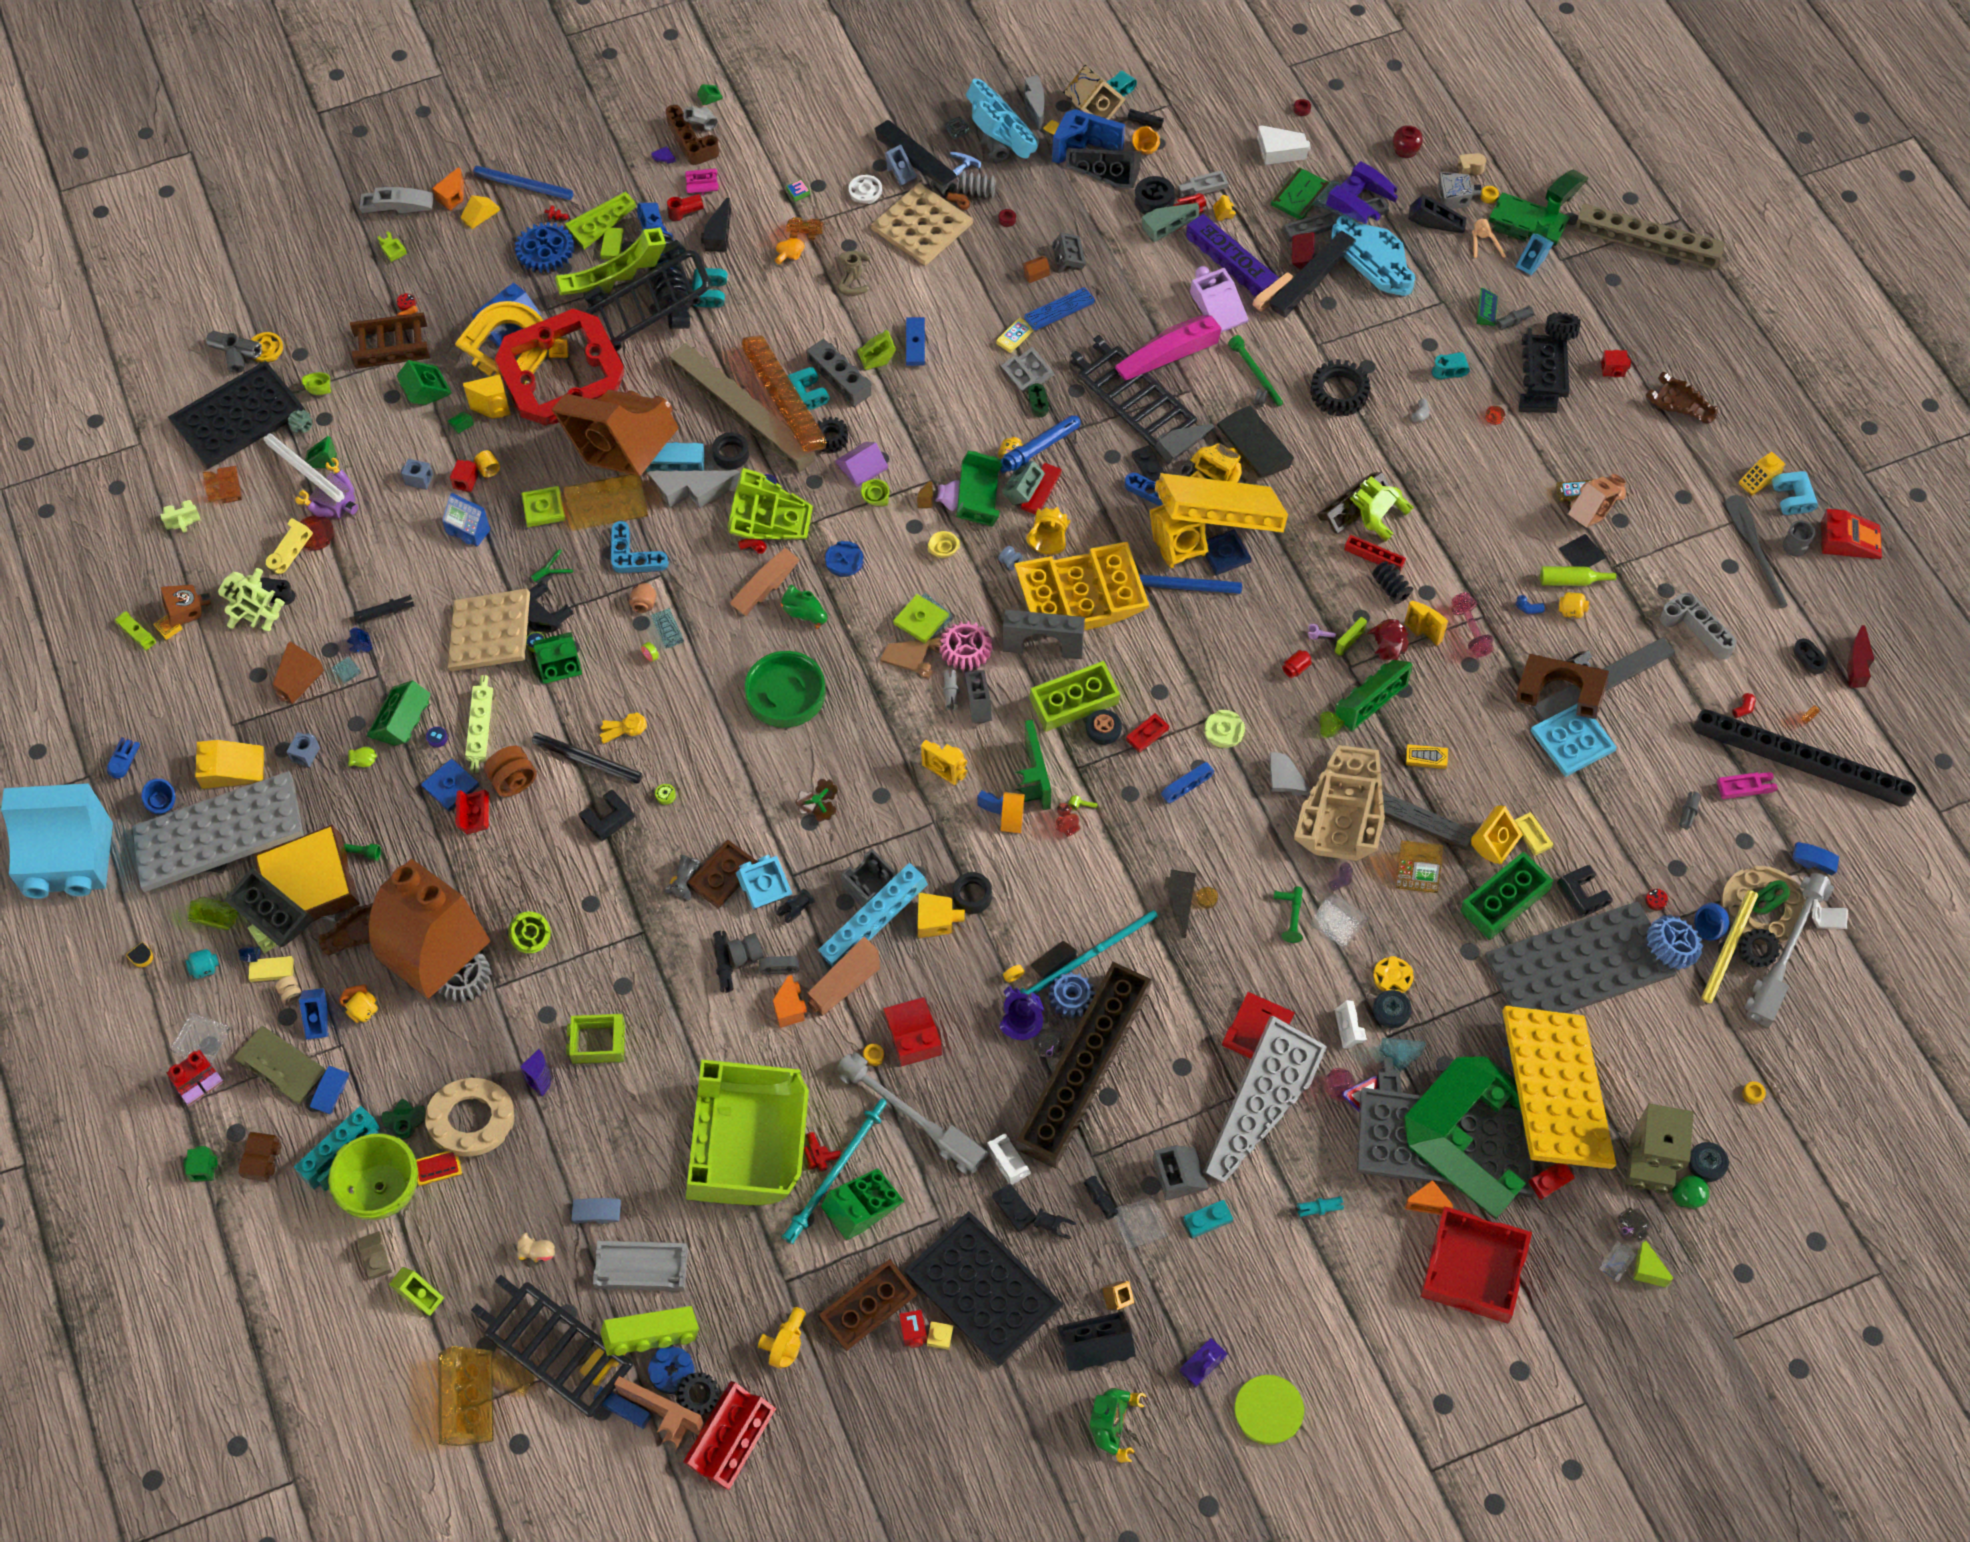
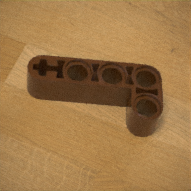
(695, 149)

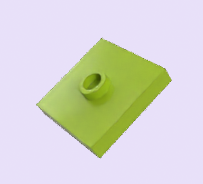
(543, 506)
(921, 618)

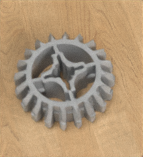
(477, 966)

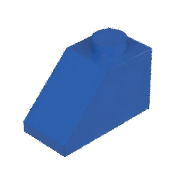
(314, 1013)

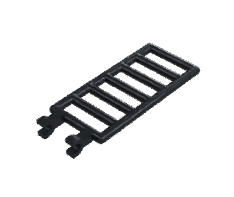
(1109, 353)
(540, 1371)

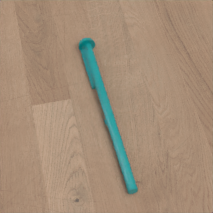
(1091, 953)

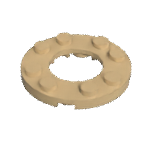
(1758, 878)
(475, 1142)

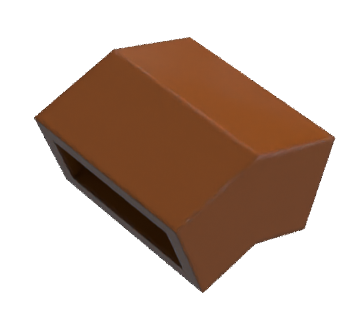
(1036, 269)

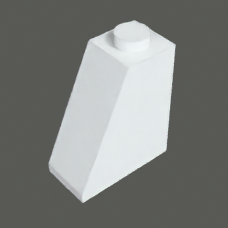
(1282, 145)

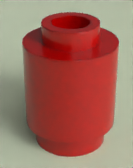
(1297, 663)

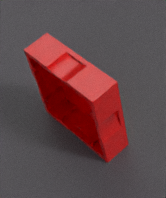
(1476, 1265)

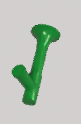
(1292, 934)

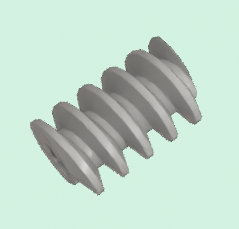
(976, 184)

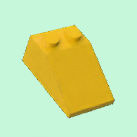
(228, 763)

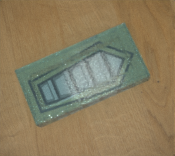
(667, 628)

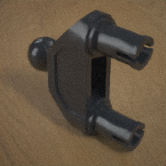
(539, 618)

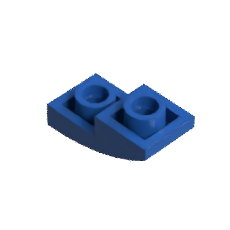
(990, 802)
(1812, 856)
(329, 1089)

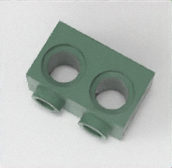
(1023, 483)

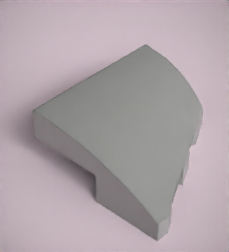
(1286, 776)

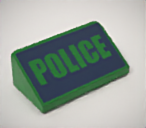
(1487, 308)

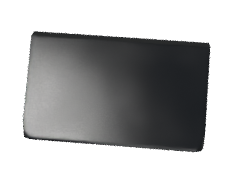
(1054, 959)

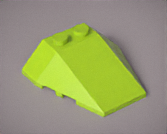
(766, 510)

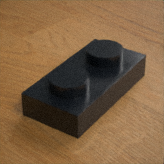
(1147, 463)
(1014, 1207)

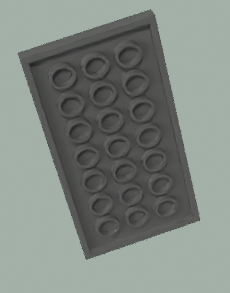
(1579, 962)
(1383, 1148)

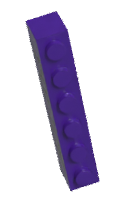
(1230, 255)

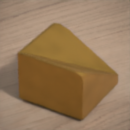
(925, 496)
(1118, 1295)

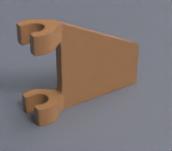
(910, 655)

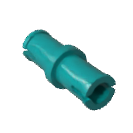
(1320, 1206)

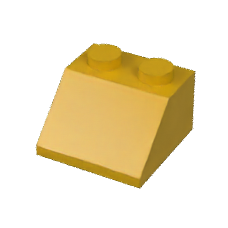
(487, 397)

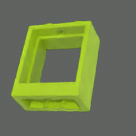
(613, 1021)

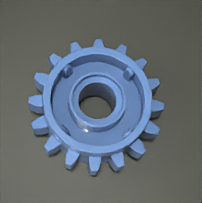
(1071, 984)

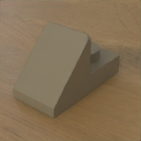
(374, 1255)

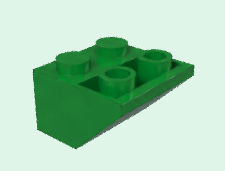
(557, 657)

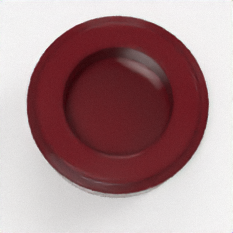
(1302, 107)
(1007, 218)

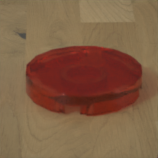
(322, 532)

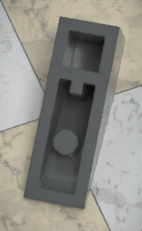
(1178, 441)
(978, 696)

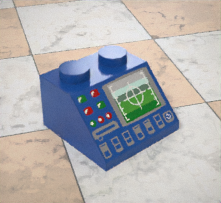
(465, 520)

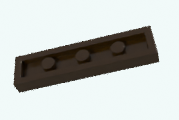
(1343, 504)

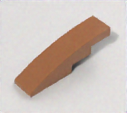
(764, 581)

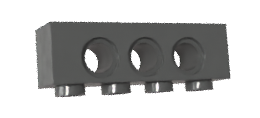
(839, 372)

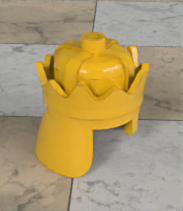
(1048, 531)

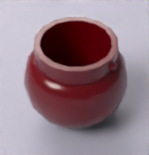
(1407, 141)

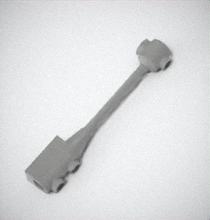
(1771, 989)
(951, 1142)

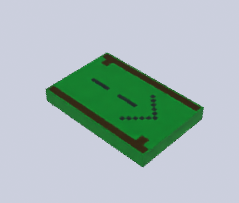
(1299, 193)

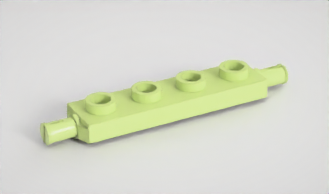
(479, 724)

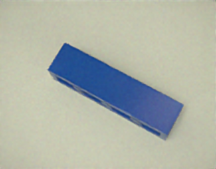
(625, 1409)

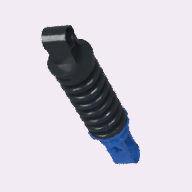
(680, 318)

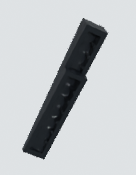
(918, 156)
(1311, 274)

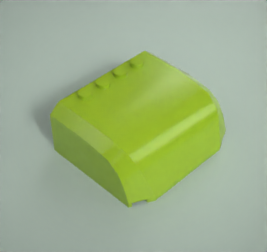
(756, 1149)

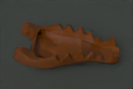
(1681, 398)
(348, 932)

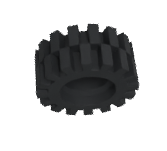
(1562, 326)
(834, 426)
(1772, 950)
(710, 1389)

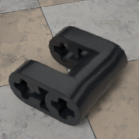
(613, 821)
(1582, 904)

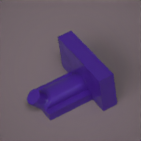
(1203, 1362)

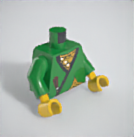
(1108, 1420)

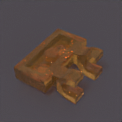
(812, 227)
(228, 483)

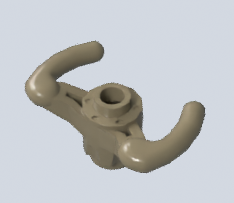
(852, 270)

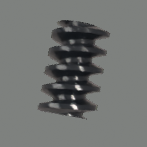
(1392, 582)

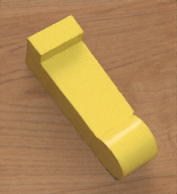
(289, 547)

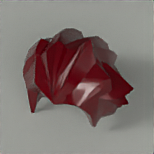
(1391, 639)

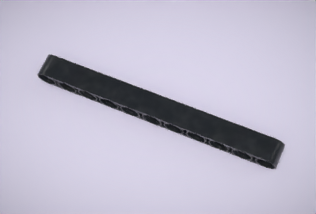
(1814, 758)

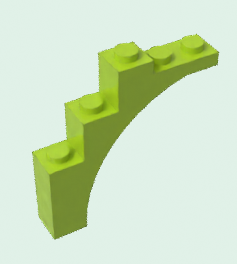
(640, 254)

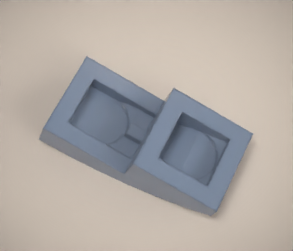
(596, 1209)

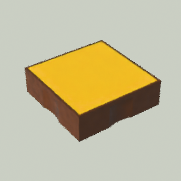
(312, 872)

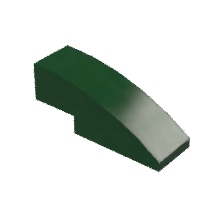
(1566, 186)

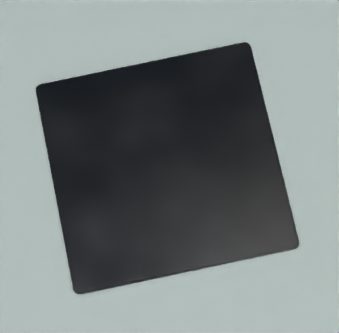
(1582, 552)

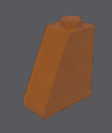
(296, 673)

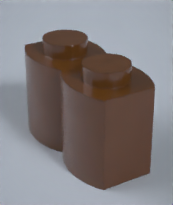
(259, 1156)

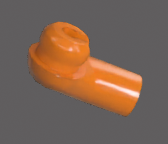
(349, 992)

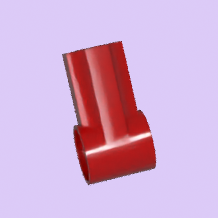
(679, 207)

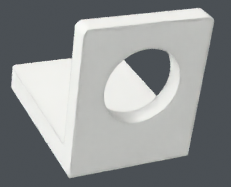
(1829, 917)

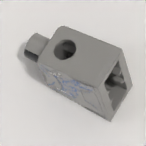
(1456, 190)

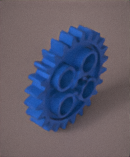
(544, 247)

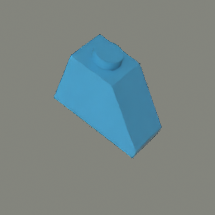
(1534, 253)

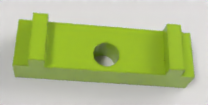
(129, 625)

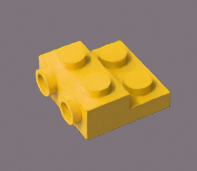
(945, 762)

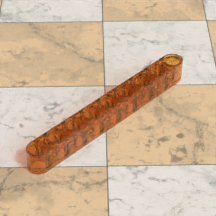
(783, 393)

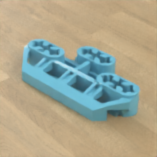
(999, 120)
(1376, 252)

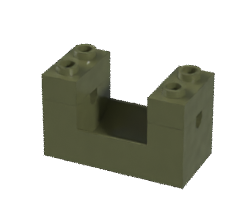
(1659, 1148)

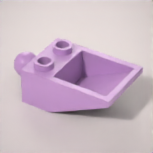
(1218, 297)

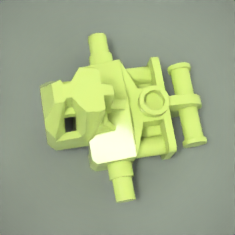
(249, 600)

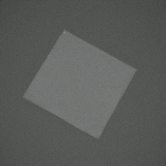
(1140, 1223)

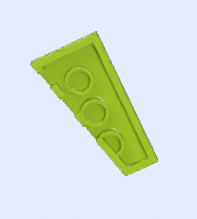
(594, 223)

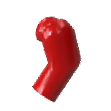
(757, 544)
(1747, 707)

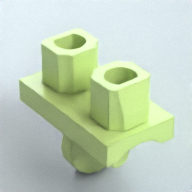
(181, 517)

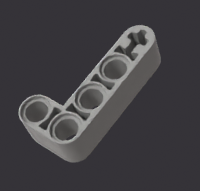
(1701, 622)

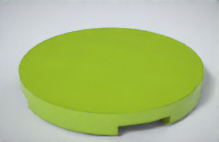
(1269, 1409)

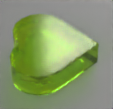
(1330, 724)

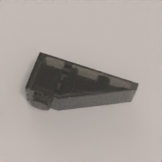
(1180, 895)

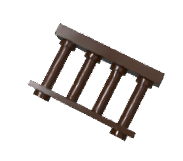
(391, 354)

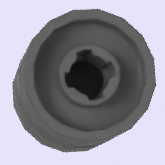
(1798, 538)
(745, 950)

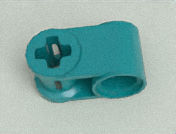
(1123, 83)
(1452, 364)

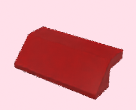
(729, 1435)

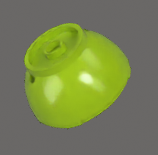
(366, 1165)

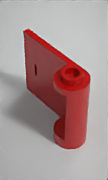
(1251, 1022)

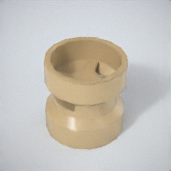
(288, 988)

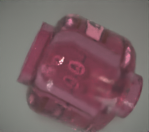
(1337, 1082)

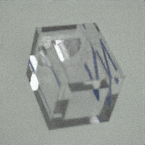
(1617, 1261)

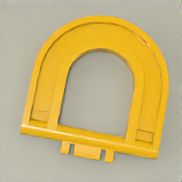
(487, 321)

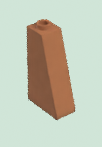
(845, 977)

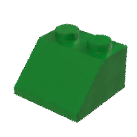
(422, 383)

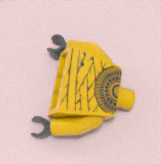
(1217, 462)

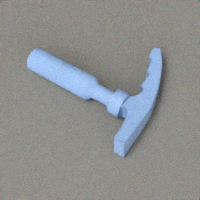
(968, 161)

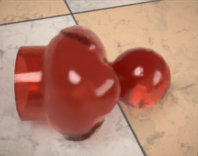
(1068, 822)

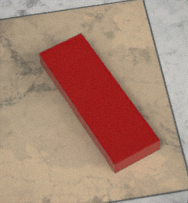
(1043, 490)

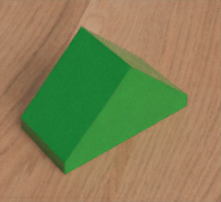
(321, 454)

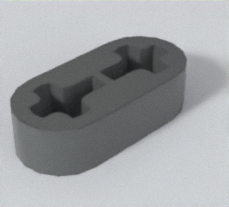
(779, 965)

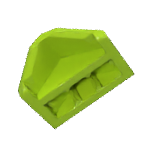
(877, 351)

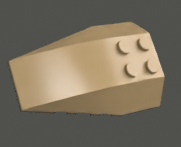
(1345, 807)

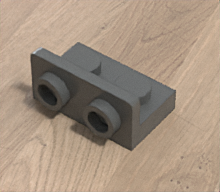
(1068, 251)

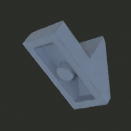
(900, 164)

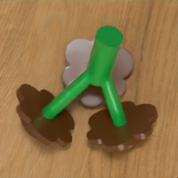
(808, 802)

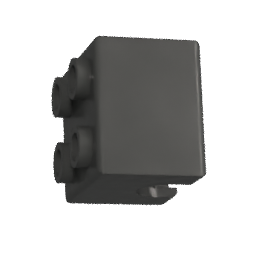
(867, 878)

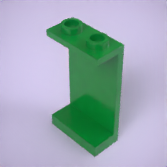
(978, 488)

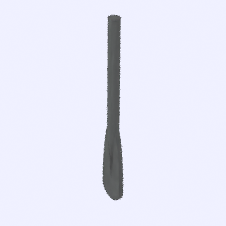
(1744, 522)

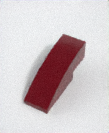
(1860, 660)

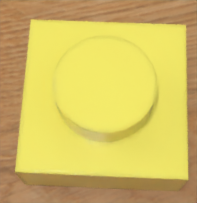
(940, 1335)

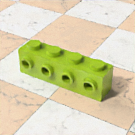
(649, 1331)

